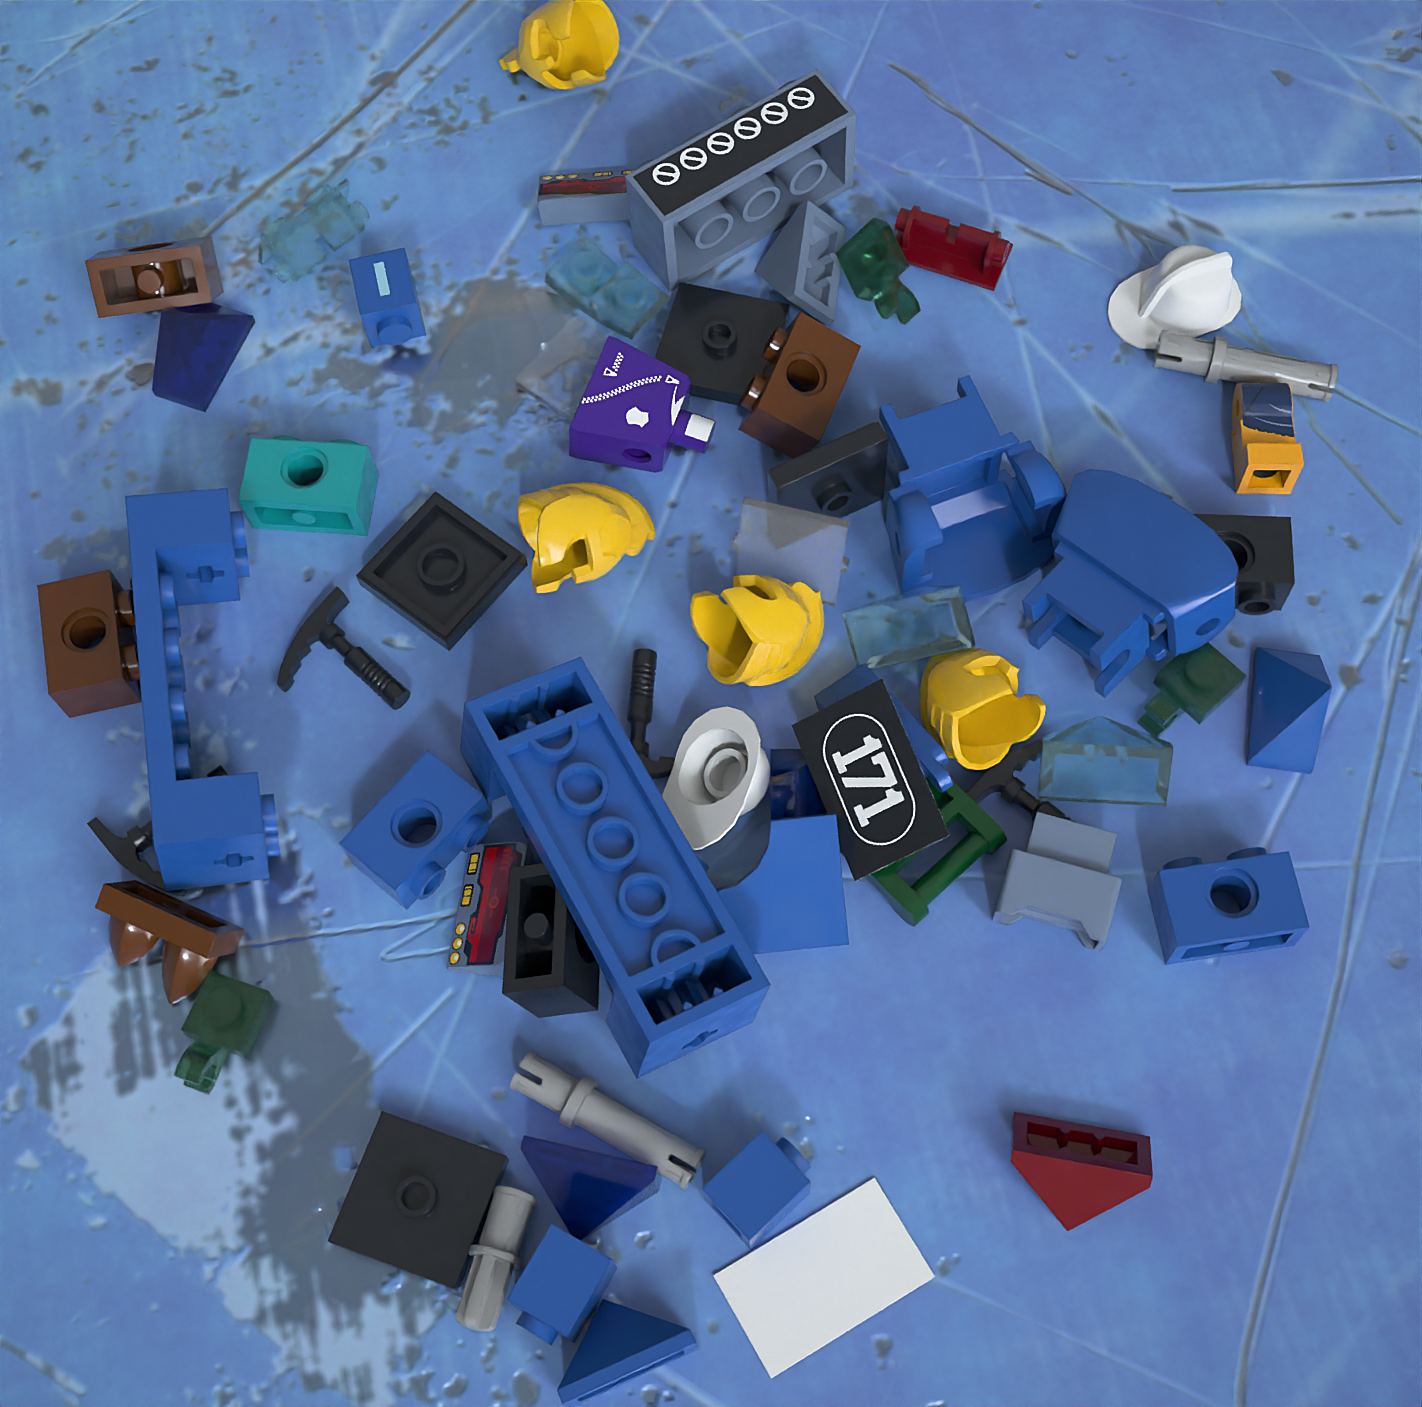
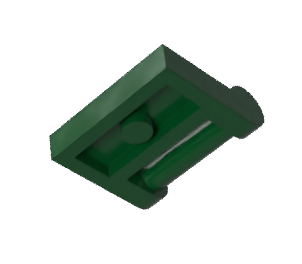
(982, 837)

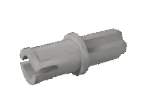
(495, 1259)

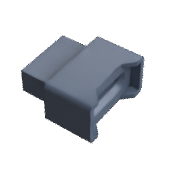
(1062, 880)

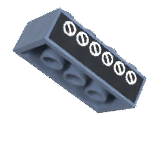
(741, 179)

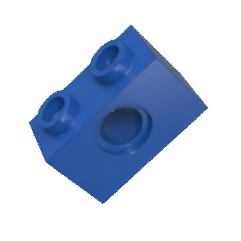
(422, 796)
(1196, 929)

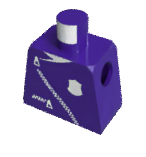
(635, 412)

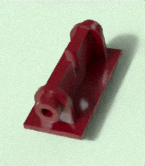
(951, 250)

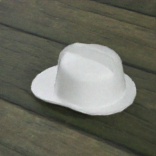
(1182, 294)
(716, 775)

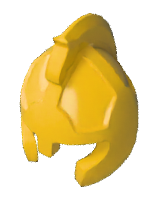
(566, 44)
(580, 531)
(762, 631)
(974, 706)

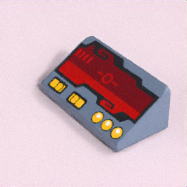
(583, 197)
(482, 908)

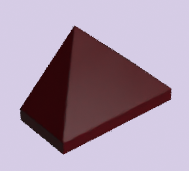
(1079, 1166)

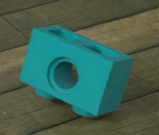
(332, 505)

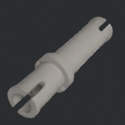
(1243, 365)
(606, 1118)

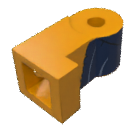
(1264, 438)

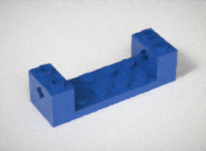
(183, 554)
(617, 862)

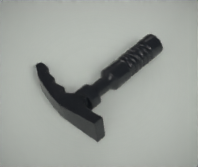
(321, 628)
(640, 711)
(1001, 779)
(138, 839)

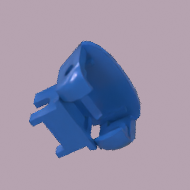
(1128, 562)

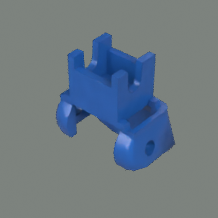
(953, 508)

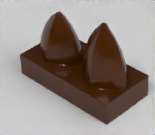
(190, 934)

